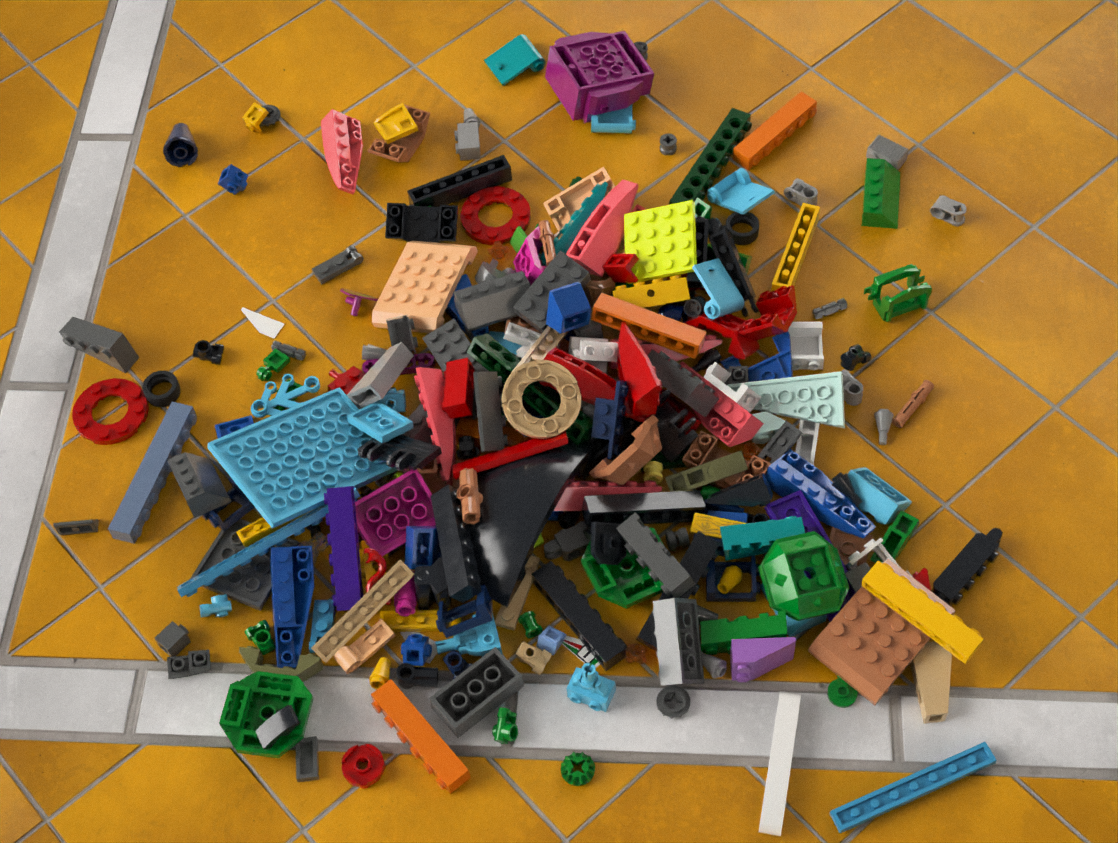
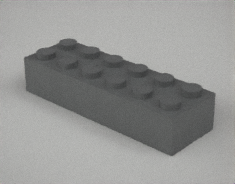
(451, 344)

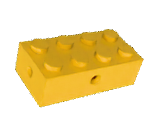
(663, 292)

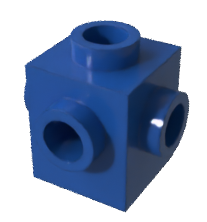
(233, 179)
(416, 650)

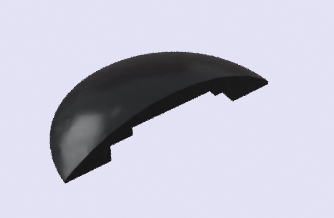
(515, 511)

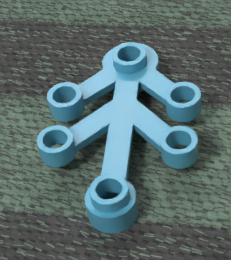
(282, 398)

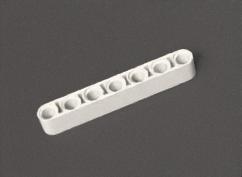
(780, 764)

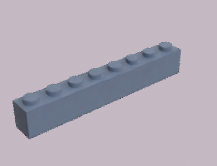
(152, 473)

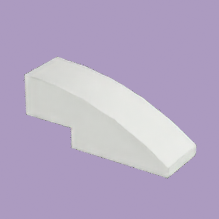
(808, 440)

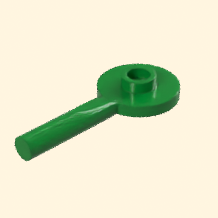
(841, 693)

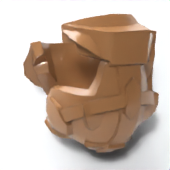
(596, 287)

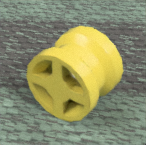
(653, 471)

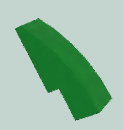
(898, 535)

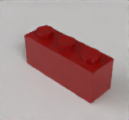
(458, 388)

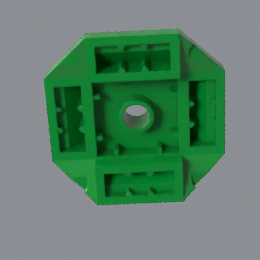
(621, 585)
(788, 586)
(256, 697)

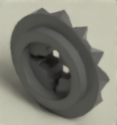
(274, 114)
(666, 695)

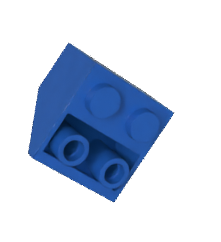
(568, 308)
(421, 546)

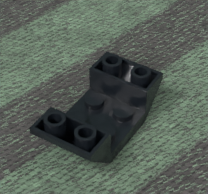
(421, 223)

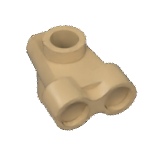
(537, 659)

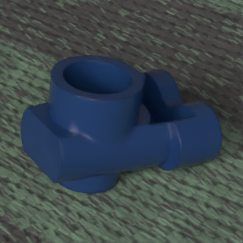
(458, 669)

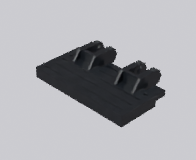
(672, 436)
(400, 452)

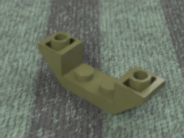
(307, 665)

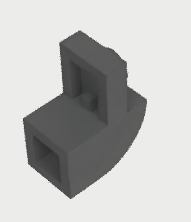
(488, 272)

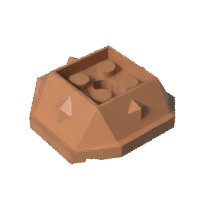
(639, 453)

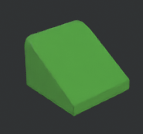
(518, 239)

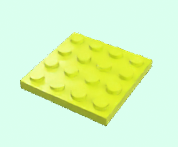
(662, 240)

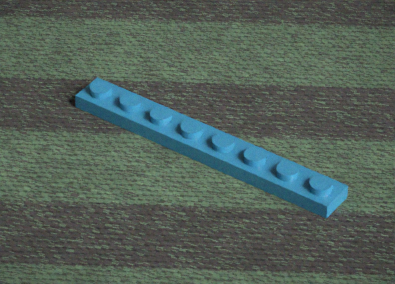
(912, 787)

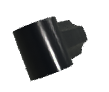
(419, 676)

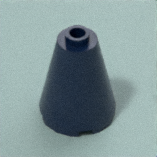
(180, 146)

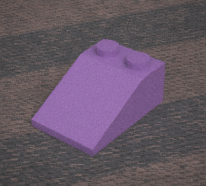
(758, 656)

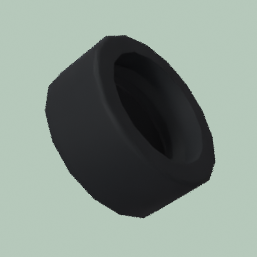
(743, 238)
(164, 399)

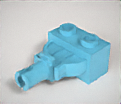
(474, 641)
(590, 688)

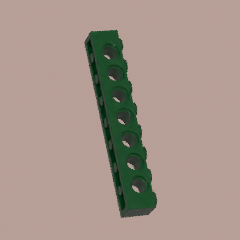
(713, 157)
(541, 398)

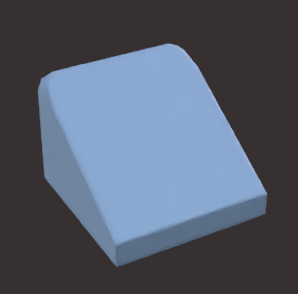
(550, 639)

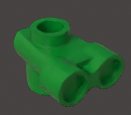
(261, 637)
(505, 729)

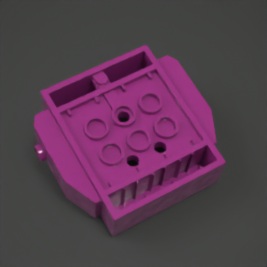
(597, 73)

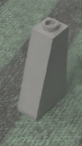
(381, 376)

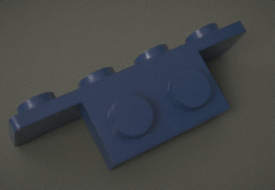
(609, 417)

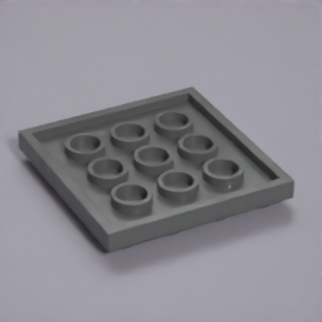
(247, 583)

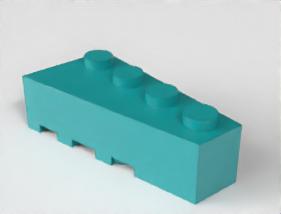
(757, 537)

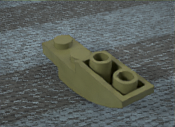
(707, 472)

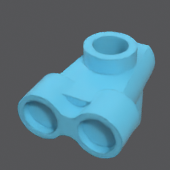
(219, 606)

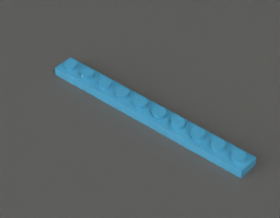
(260, 547)

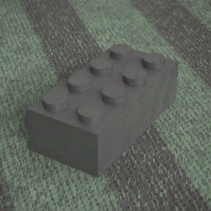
(559, 273)
(682, 385)
(476, 692)

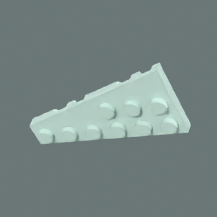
(808, 397)

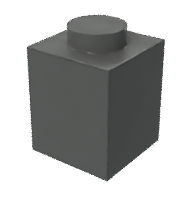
(173, 639)

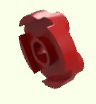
(364, 777)

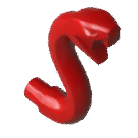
(374, 555)

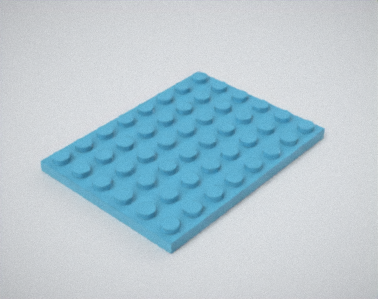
(297, 455)

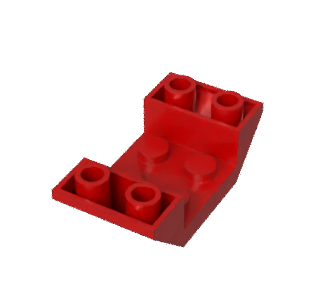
(777, 313)
(728, 327)

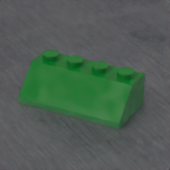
(880, 194)

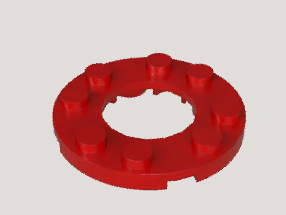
(486, 234)
(119, 431)

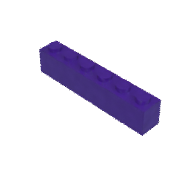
(345, 547)

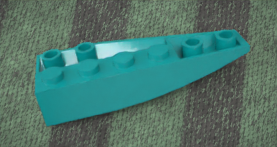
(579, 217)

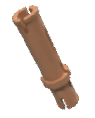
(547, 238)
(917, 397)

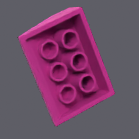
(391, 508)

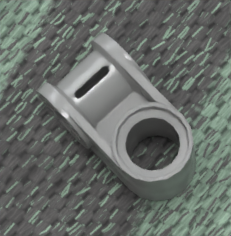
(801, 193)
(947, 209)
(852, 389)

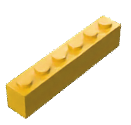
(797, 246)
(922, 611)

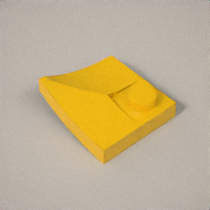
(395, 124)

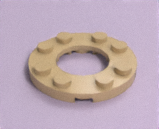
(541, 371)

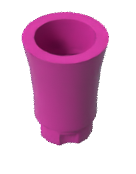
(405, 598)

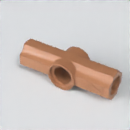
(469, 496)

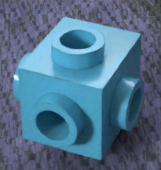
(397, 397)

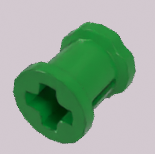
(530, 624)

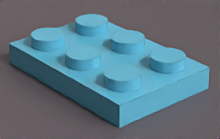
(380, 422)

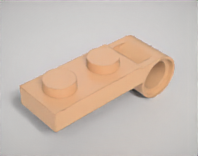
(364, 647)

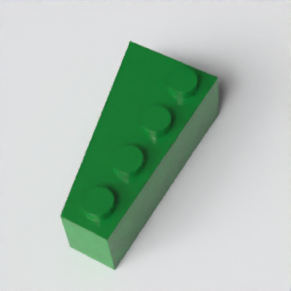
(717, 634)

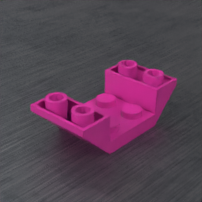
(527, 257)

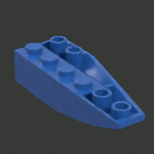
(829, 505)
(291, 600)

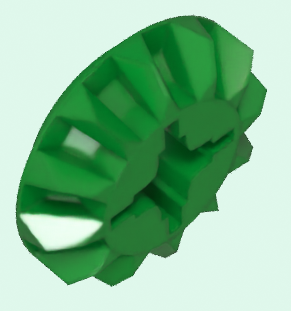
(577, 778)

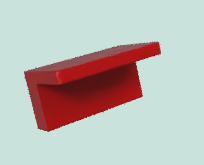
(619, 267)

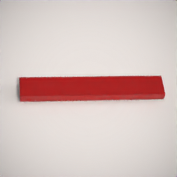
(510, 454)

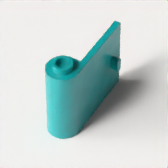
(514, 59)

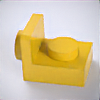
(254, 117)

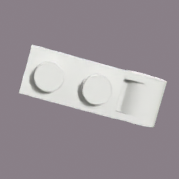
(521, 335)

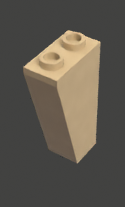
(932, 681)

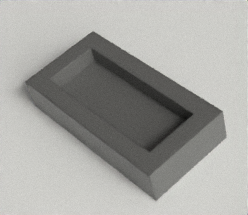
(307, 759)

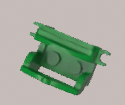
(905, 301)

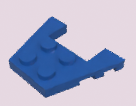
(772, 368)

